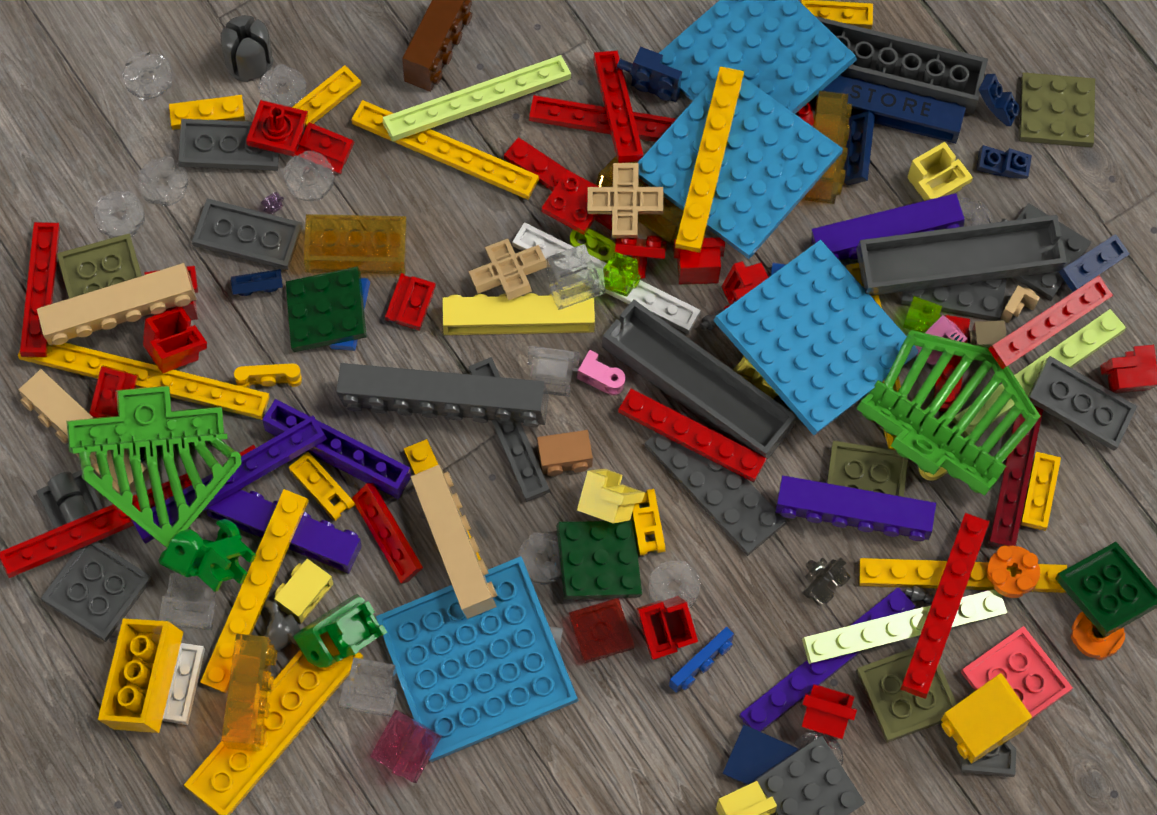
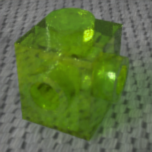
(621, 274)
(922, 315)

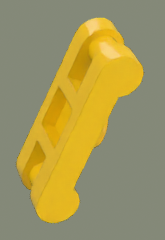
(268, 375)
(647, 523)

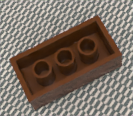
(434, 42)

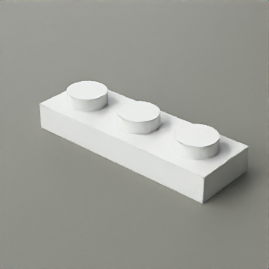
(184, 684)

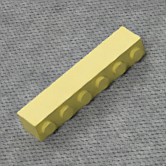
(516, 316)

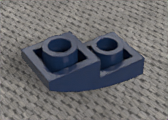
(1000, 103)
(1005, 164)

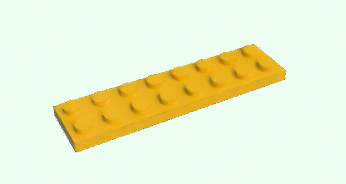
(294, 700)

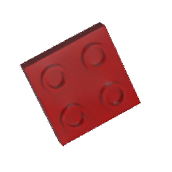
(277, 128)
(569, 202)
(641, 249)

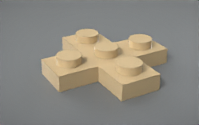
(625, 200)
(508, 269)

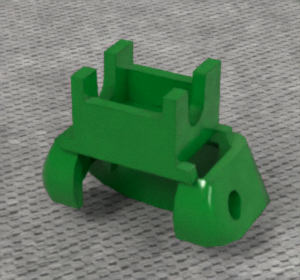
(208, 559)
(348, 625)

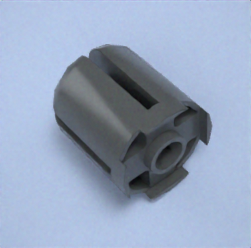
(246, 48)

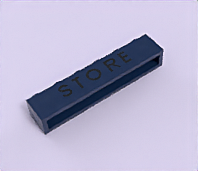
(902, 108)

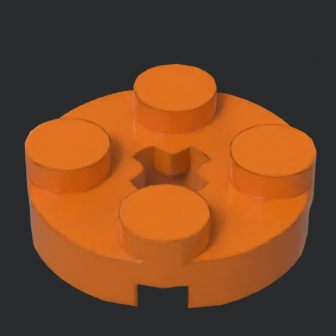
(1013, 557)
(1091, 646)

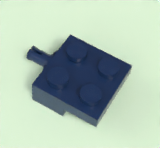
(653, 76)

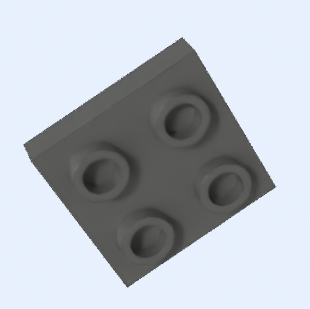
(68, 498)

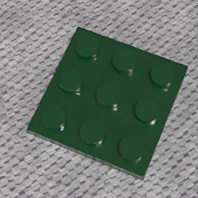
(326, 309)
(598, 560)
(1109, 589)

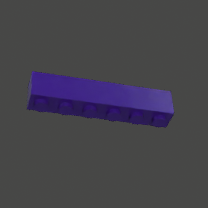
(923, 216)
(344, 452)
(855, 508)
(312, 538)

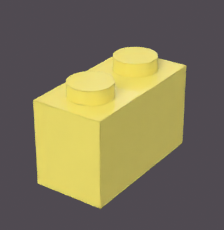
(303, 590)

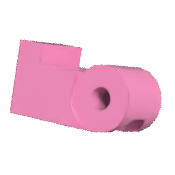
(943, 328)
(601, 376)

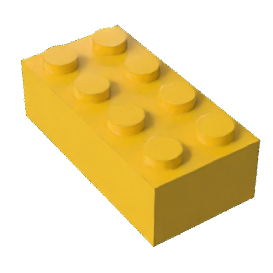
(140, 675)

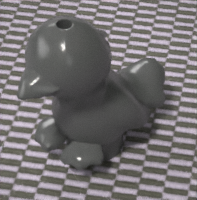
(280, 629)

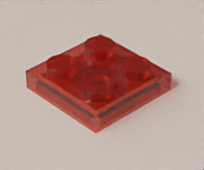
(601, 630)

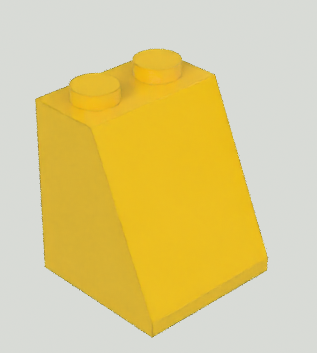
(986, 719)

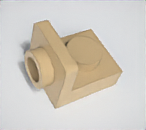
(1019, 299)

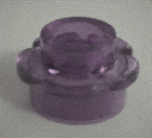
(272, 202)

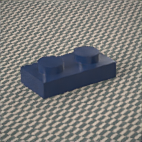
(247, 284)

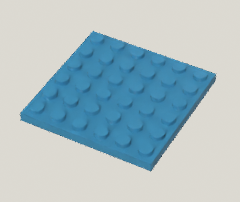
(770, 40)
(764, 171)
(814, 336)
(479, 671)

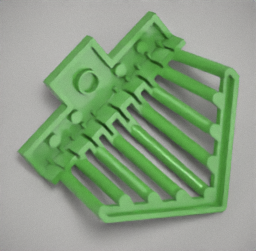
(147, 422)
(930, 440)

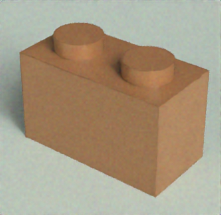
(565, 452)

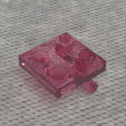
(405, 746)

